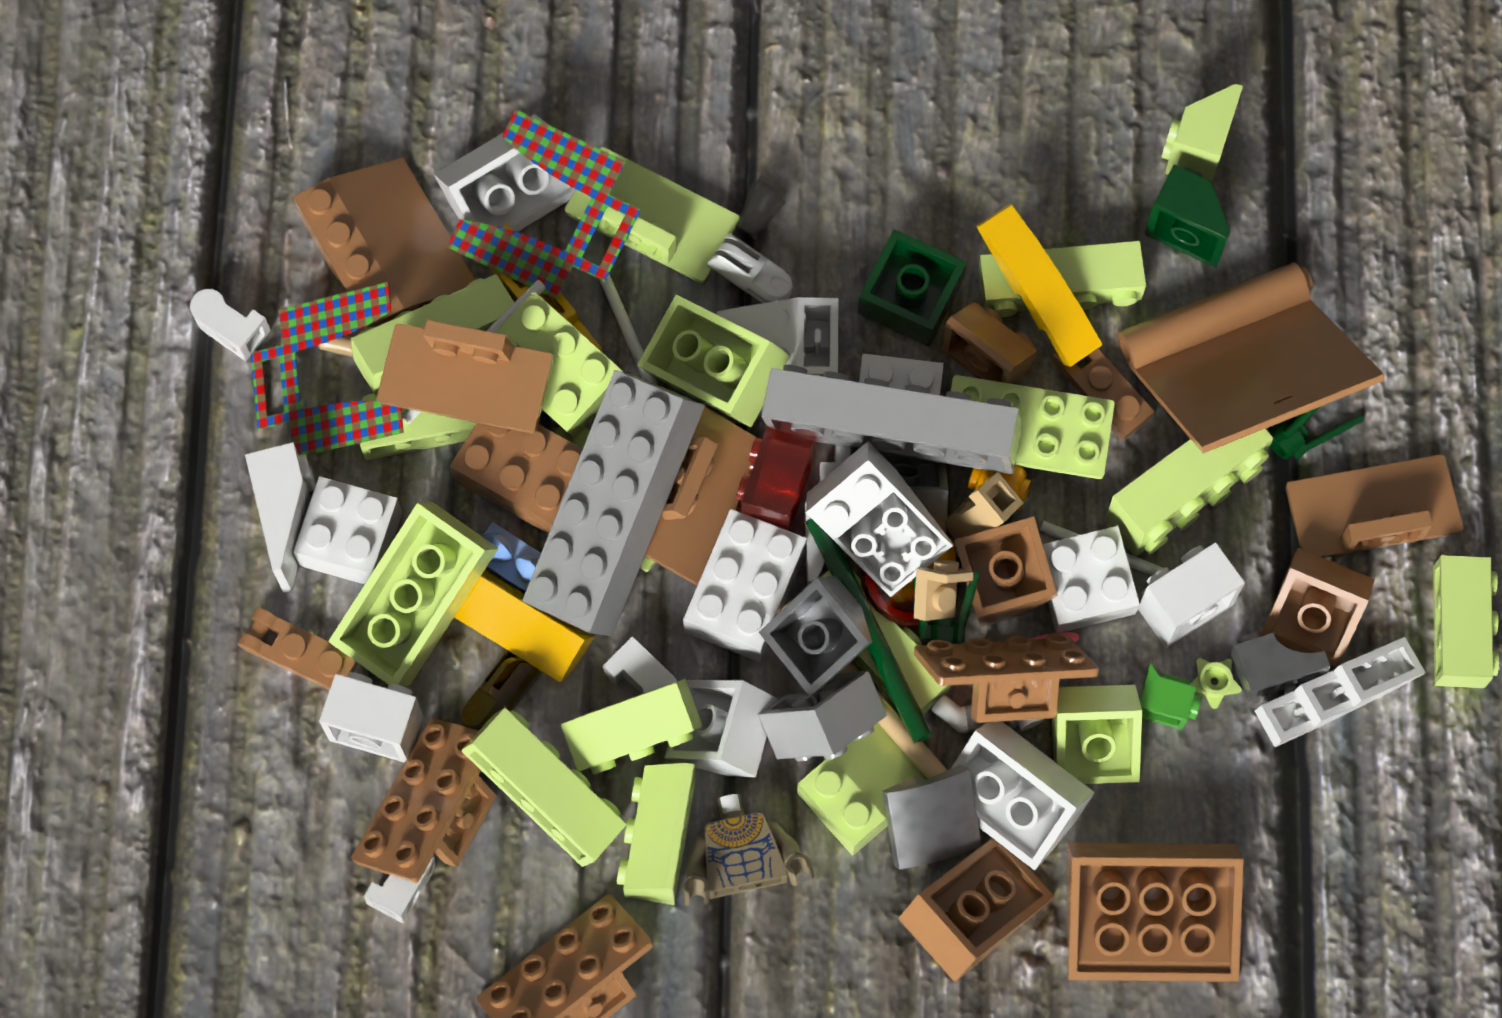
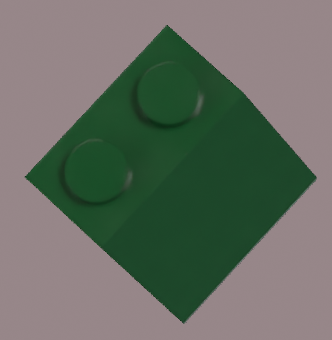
(1189, 217)

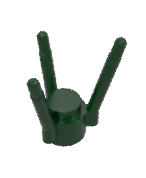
(1291, 433)
(952, 628)

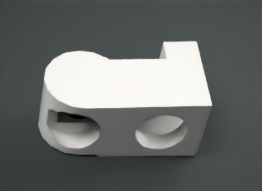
(226, 325)
(637, 667)
(398, 895)

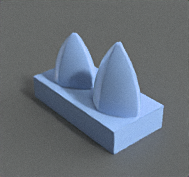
(513, 560)

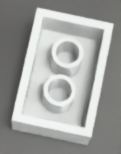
(744, 584)

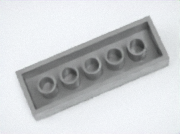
(894, 419)
(613, 503)

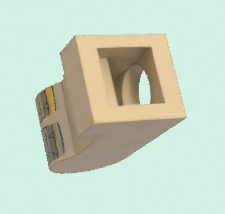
(985, 508)

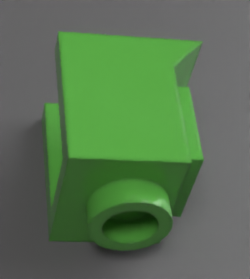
(1168, 699)

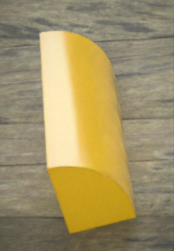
(528, 632)

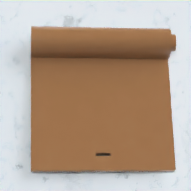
(1246, 358)

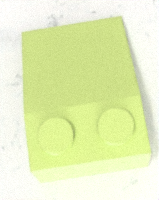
(850, 787)

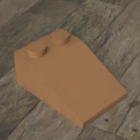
(975, 908)

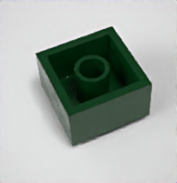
(911, 287)

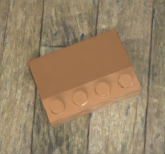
(380, 230)
(1154, 911)

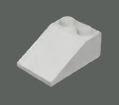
(282, 496)

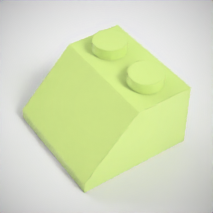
(1202, 132)
(1098, 733)

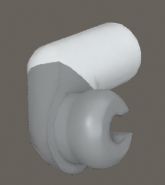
(956, 716)

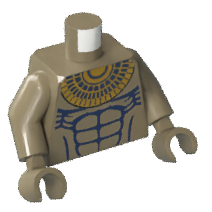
(741, 854)

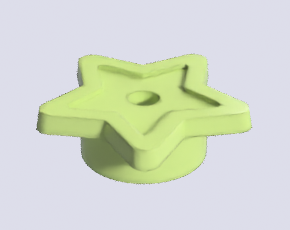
(1220, 671)

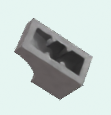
(1269, 667)

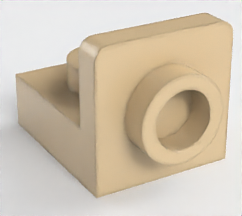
(937, 589)

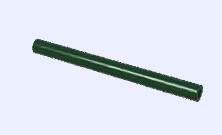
(879, 648)

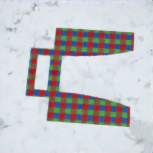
(576, 165)
(308, 326)

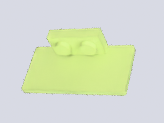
(672, 224)
(1058, 428)

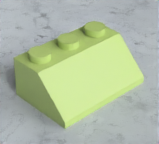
(657, 832)

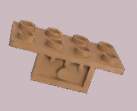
(465, 375)
(701, 496)
(1374, 507)
(1008, 677)
(429, 808)
(574, 970)

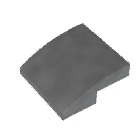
(931, 818)

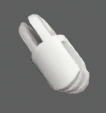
(751, 271)

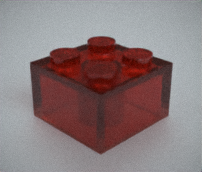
(776, 478)

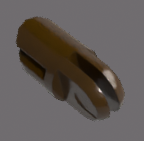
(501, 689)

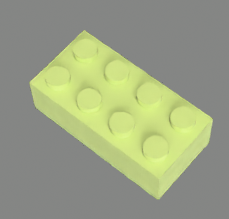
(1180, 487)
(413, 594)

